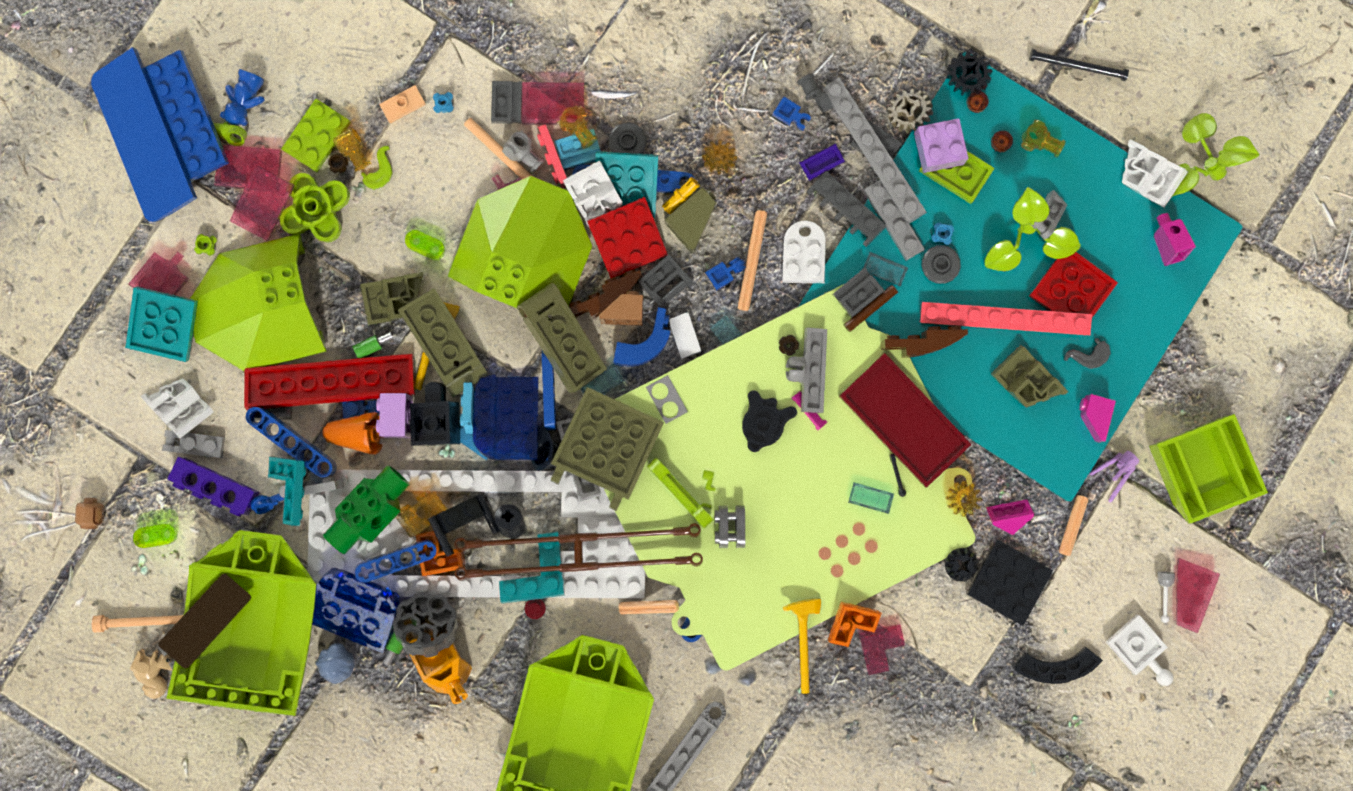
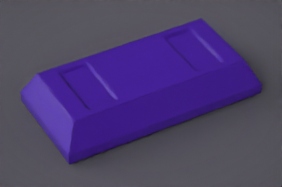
(822, 162)

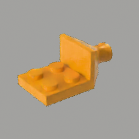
(444, 672)

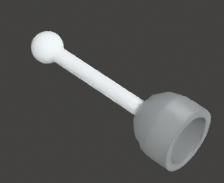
(1166, 580)

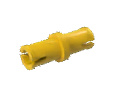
(680, 195)

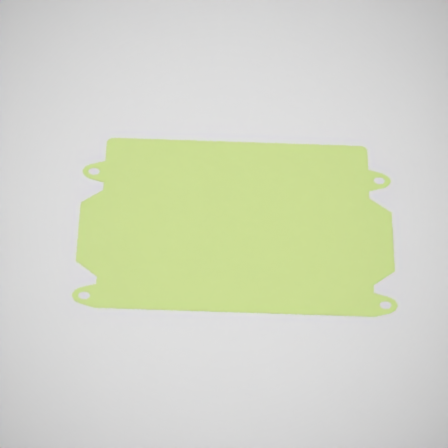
(790, 490)

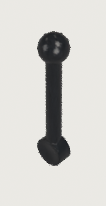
(902, 492)

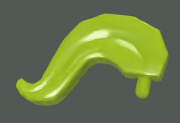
(383, 175)

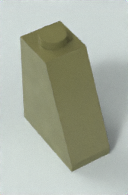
(691, 218)

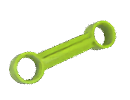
(680, 493)

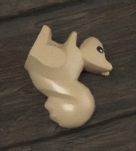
(147, 670)

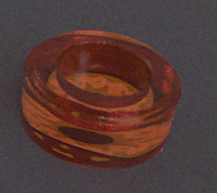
(977, 103)
(1001, 141)

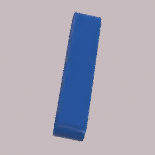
(281, 439)

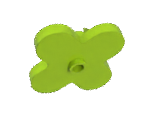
(322, 220)

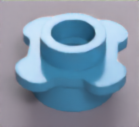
(447, 107)
(947, 229)

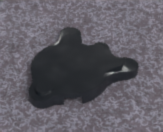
(764, 422)

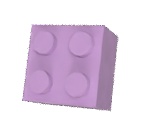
(941, 145)
(394, 415)

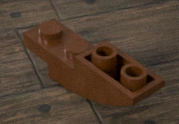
(612, 290)
(932, 341)

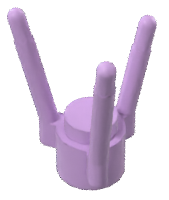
(1126, 464)

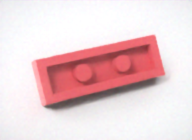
(551, 155)

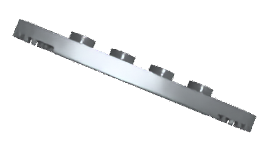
(687, 750)

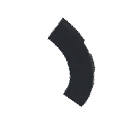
(1060, 671)

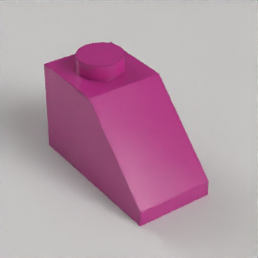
(1097, 415)

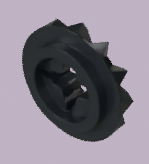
(952, 565)

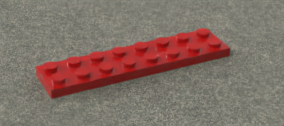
(328, 381)

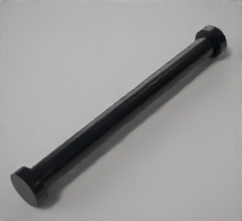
(1123, 74)

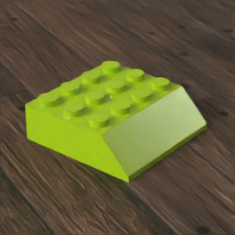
(1208, 469)

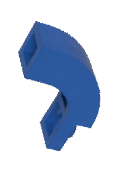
(640, 354)

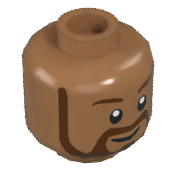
(89, 513)

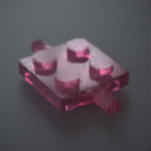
(160, 274)

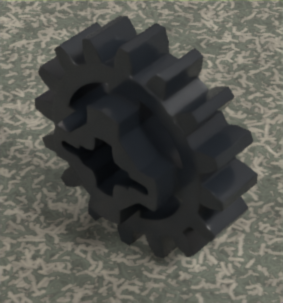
(965, 65)

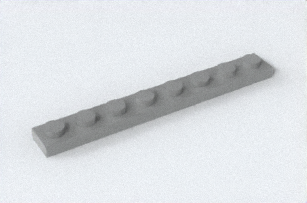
(874, 151)

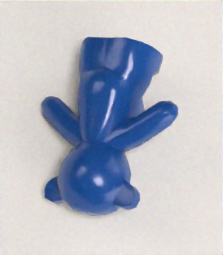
(242, 98)

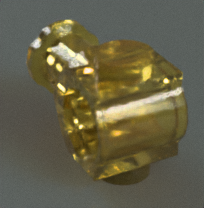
(577, 127)
(1043, 140)
(351, 146)

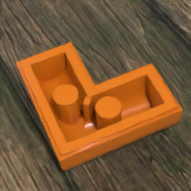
(439, 562)
(848, 619)

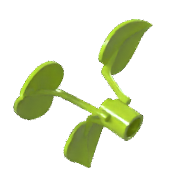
(1234, 152)
(1026, 211)

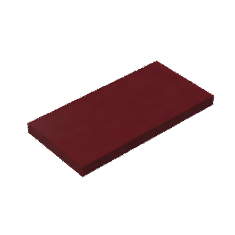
(905, 420)

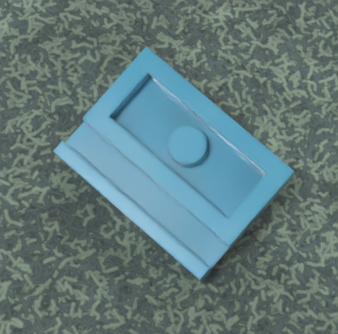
(572, 154)
(467, 403)

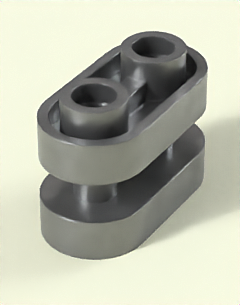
(722, 536)

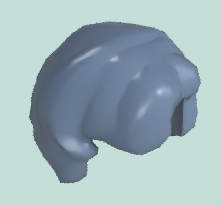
(335, 663)

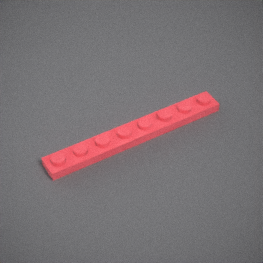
(1006, 318)

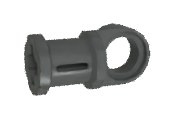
(812, 91)

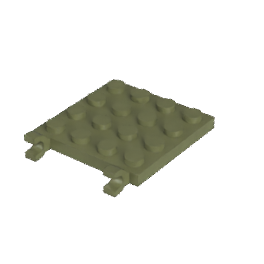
(606, 445)

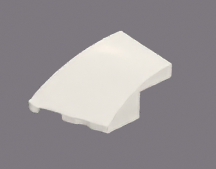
(178, 406)

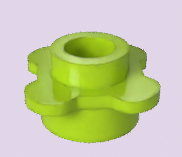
(201, 240)

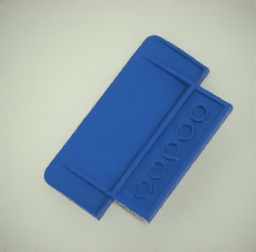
(158, 129)

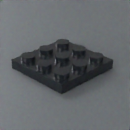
(1009, 582)

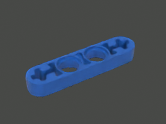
(548, 394)
(394, 557)

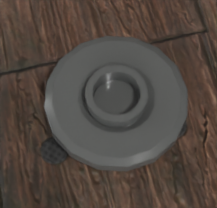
(627, 139)
(941, 264)

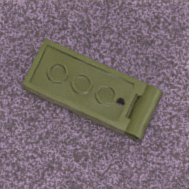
(561, 338)
(442, 342)

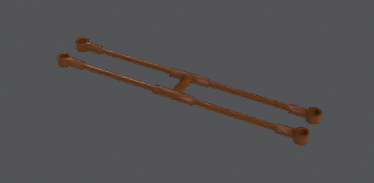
(579, 565)

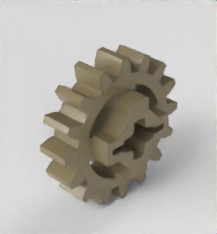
(920, 110)

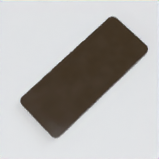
(204, 621)

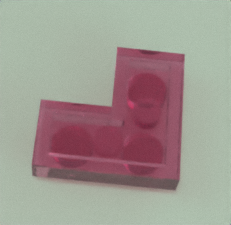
(876, 643)

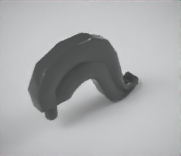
(1095, 360)

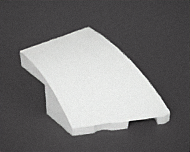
(1151, 174)
(593, 191)

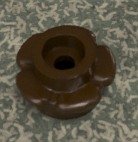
(332, 162)
(788, 350)

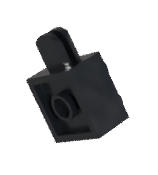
(428, 416)

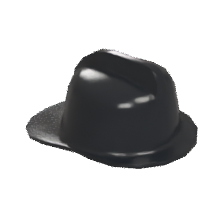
(546, 450)

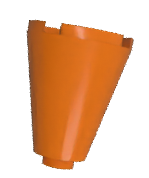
(355, 433)

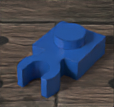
(789, 112)

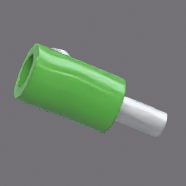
(370, 345)
(394, 647)

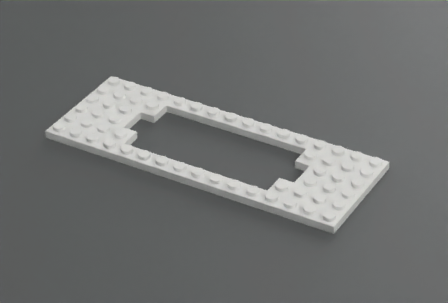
(592, 516)

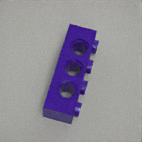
(185, 468)

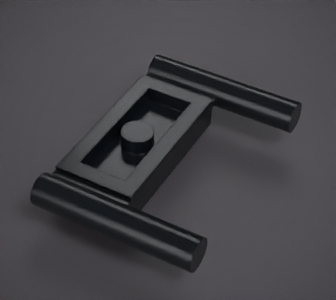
(459, 516)

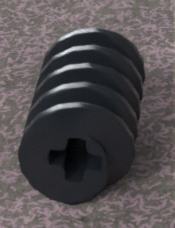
(509, 521)

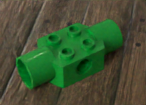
(367, 510)

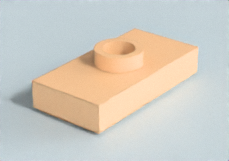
(402, 104)

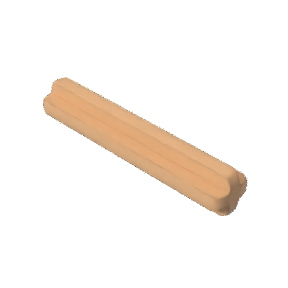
(1073, 525)
(646, 607)

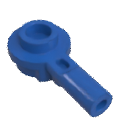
(263, 504)

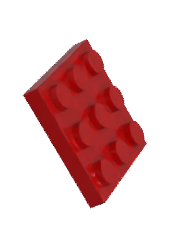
(627, 237)
(1073, 286)

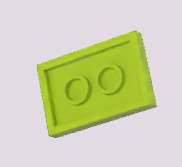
(314, 135)
(965, 179)

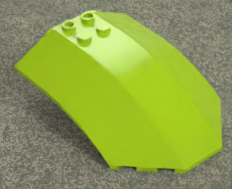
(265, 648)
(578, 721)

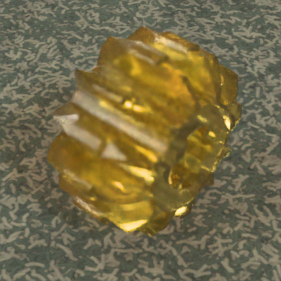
(728, 157)
(963, 507)

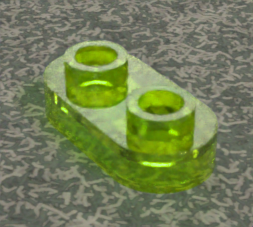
(425, 246)
(156, 536)

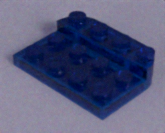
(506, 417)
(355, 609)

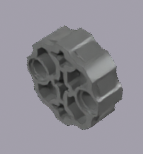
(425, 624)

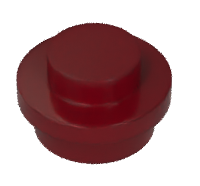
(535, 608)

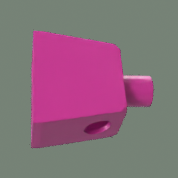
(1172, 240)

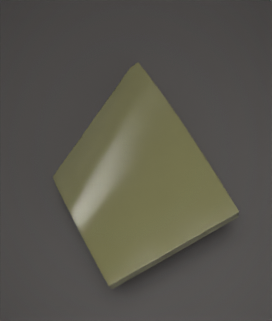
(385, 297)
(1027, 378)

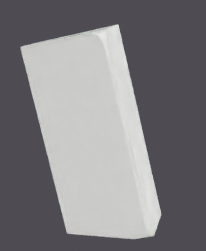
(684, 335)

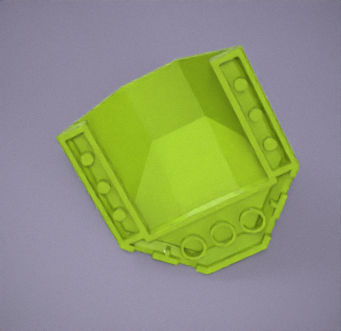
(522, 243)
(256, 306)

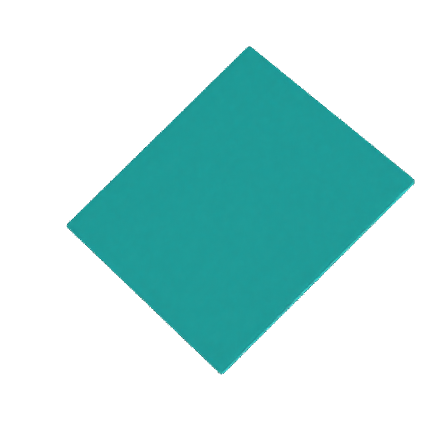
(1114, 235)

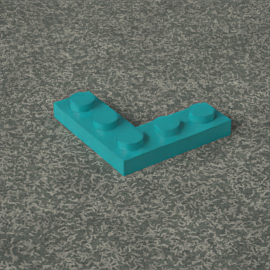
(292, 472)
(538, 587)

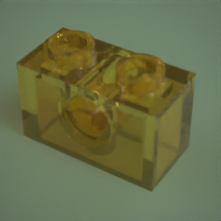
(411, 521)

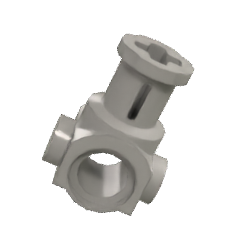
(519, 149)

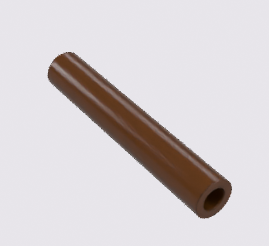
(869, 309)

